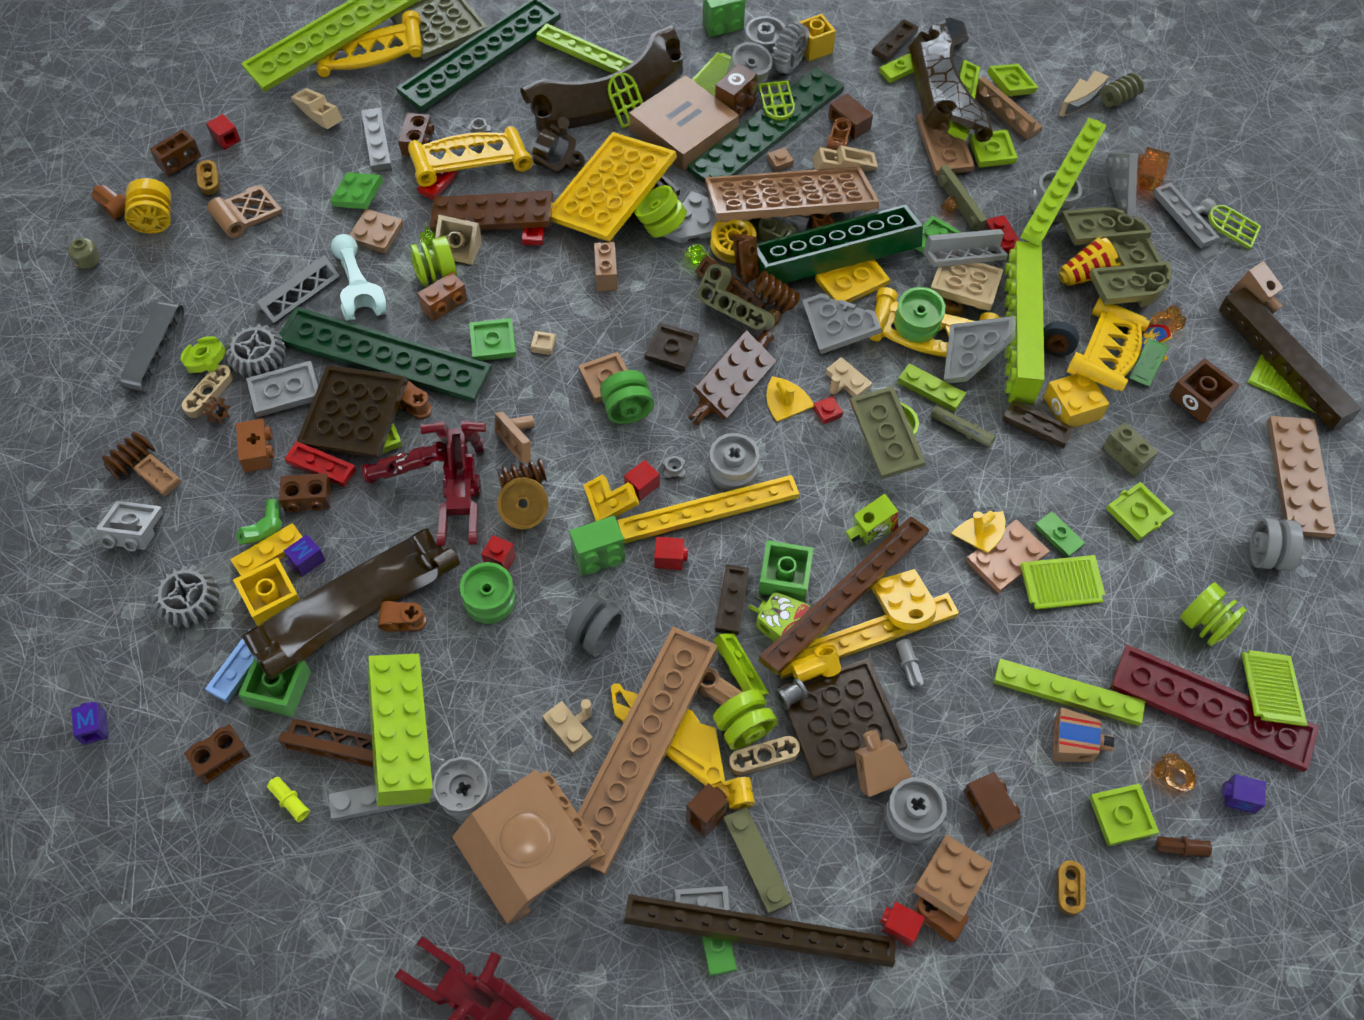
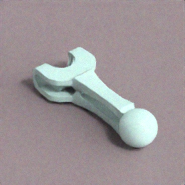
(359, 291)

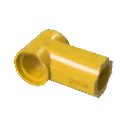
(823, 662)

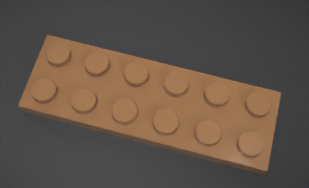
(1301, 475)

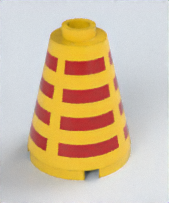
(1096, 255)

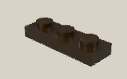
(895, 40)
(1038, 424)
(731, 599)

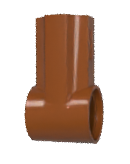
(111, 202)

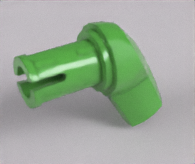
(265, 527)

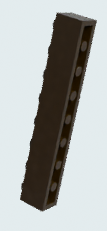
(1289, 359)

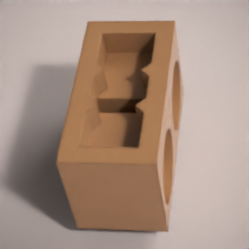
(605, 266)

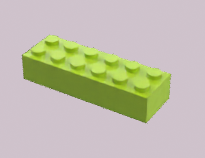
(398, 730)

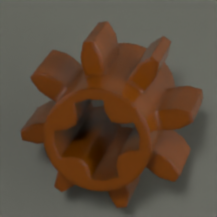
(210, 406)

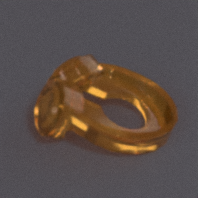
(1174, 313)
(1163, 770)

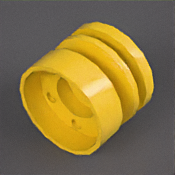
(148, 206)

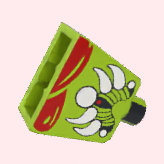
(874, 521)
(777, 614)

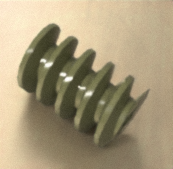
(1122, 90)

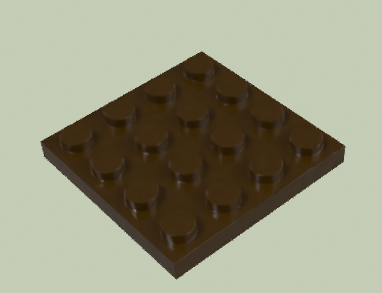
(353, 411)
(837, 716)

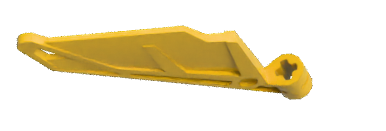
(697, 752)

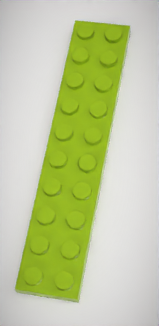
(319, 39)

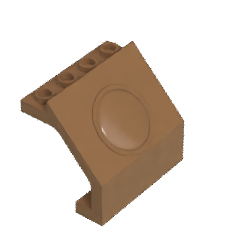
(525, 843)

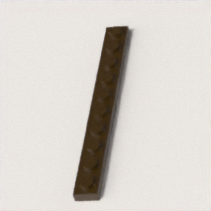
(760, 930)

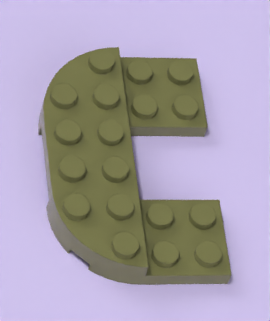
(1141, 273)

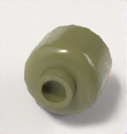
(84, 253)

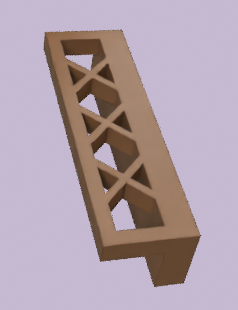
(1007, 109)

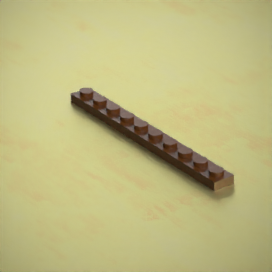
(842, 596)

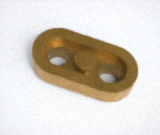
(208, 177)
(1071, 889)

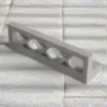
(963, 245)
(292, 282)

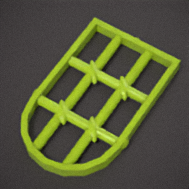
(618, 94)
(773, 106)
(1224, 224)

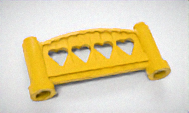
(407, 33)
(428, 165)
(885, 313)
(1091, 364)

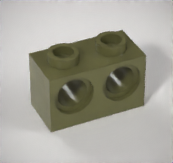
(1130, 449)

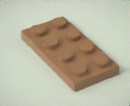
(944, 148)

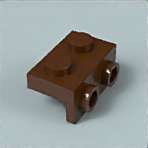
(746, 257)

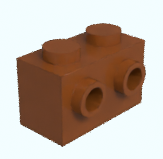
(442, 296)

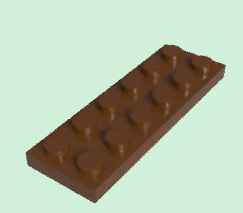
(497, 210)

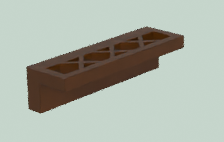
(328, 749)

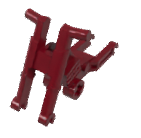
(459, 476)
(482, 1000)

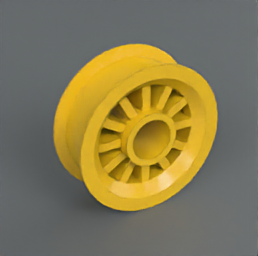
(721, 238)

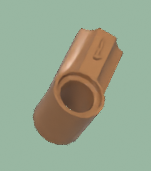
(720, 690)

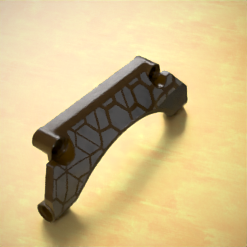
(939, 83)

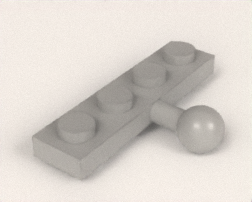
(1186, 215)

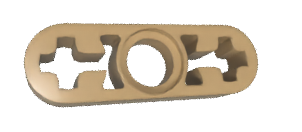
(208, 381)
(759, 765)

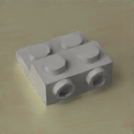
(128, 525)

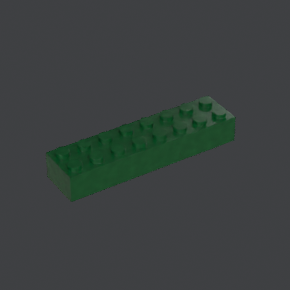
(840, 244)

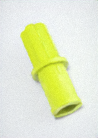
(288, 799)

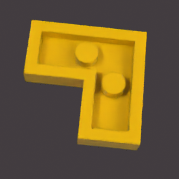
(607, 502)

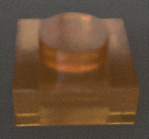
(953, 308)

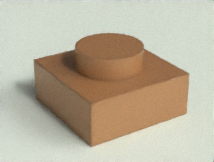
(780, 159)

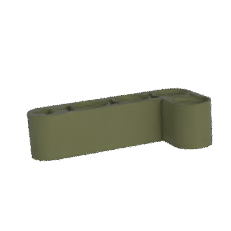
(736, 303)

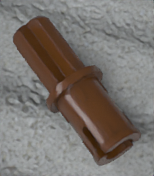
(1184, 846)

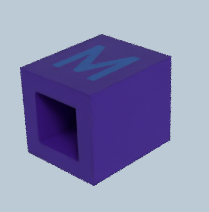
(303, 555)
(89, 723)
(1244, 793)

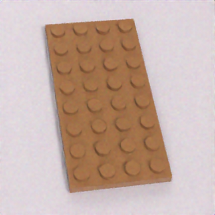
(790, 193)

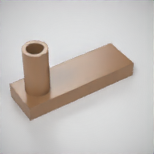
(510, 433)

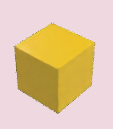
(820, 38)

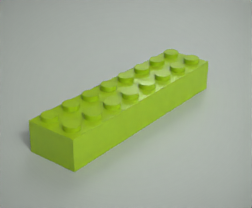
(1025, 303)

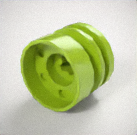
(432, 261)
(1213, 614)

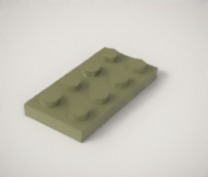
(887, 432)

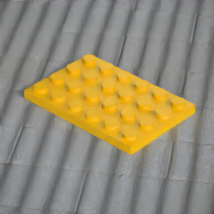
(611, 186)

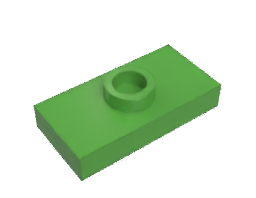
(1149, 362)
(1059, 535)
(719, 956)

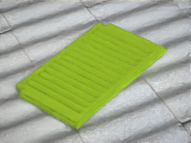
(713, 72)
(1268, 379)
(1063, 582)
(1273, 687)

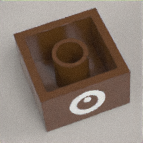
(738, 89)
(1204, 390)

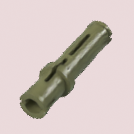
(986, 438)

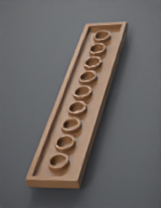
(644, 741)

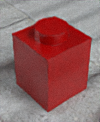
(223, 131)
(643, 478)
(499, 552)
(670, 553)
(901, 923)

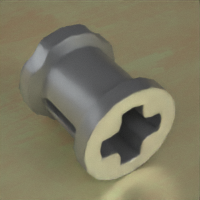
(791, 694)

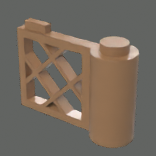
(232, 217)

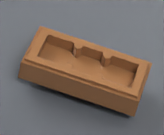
(157, 475)

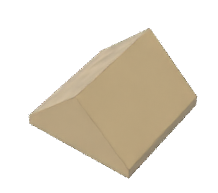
(462, 237)

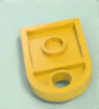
(905, 597)

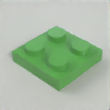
(356, 190)
(492, 339)

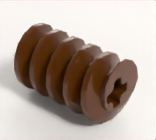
(776, 292)
(126, 454)
(532, 472)

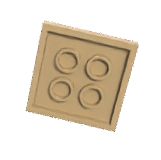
(968, 284)

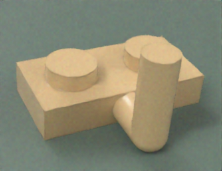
(848, 378)
(569, 727)

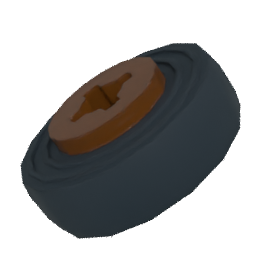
(1060, 338)

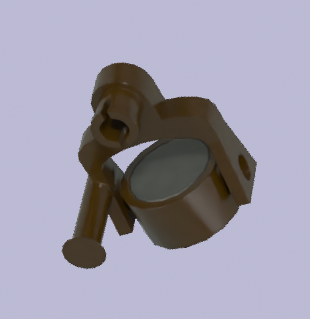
(547, 143)

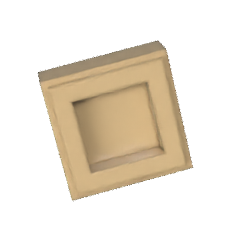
(543, 343)

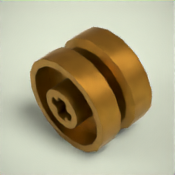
(516, 515)

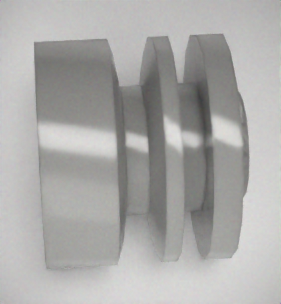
(455, 776)

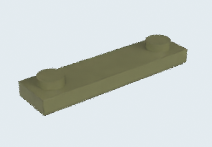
(966, 205)
(757, 860)

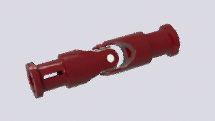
(415, 459)

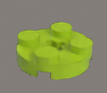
(203, 355)

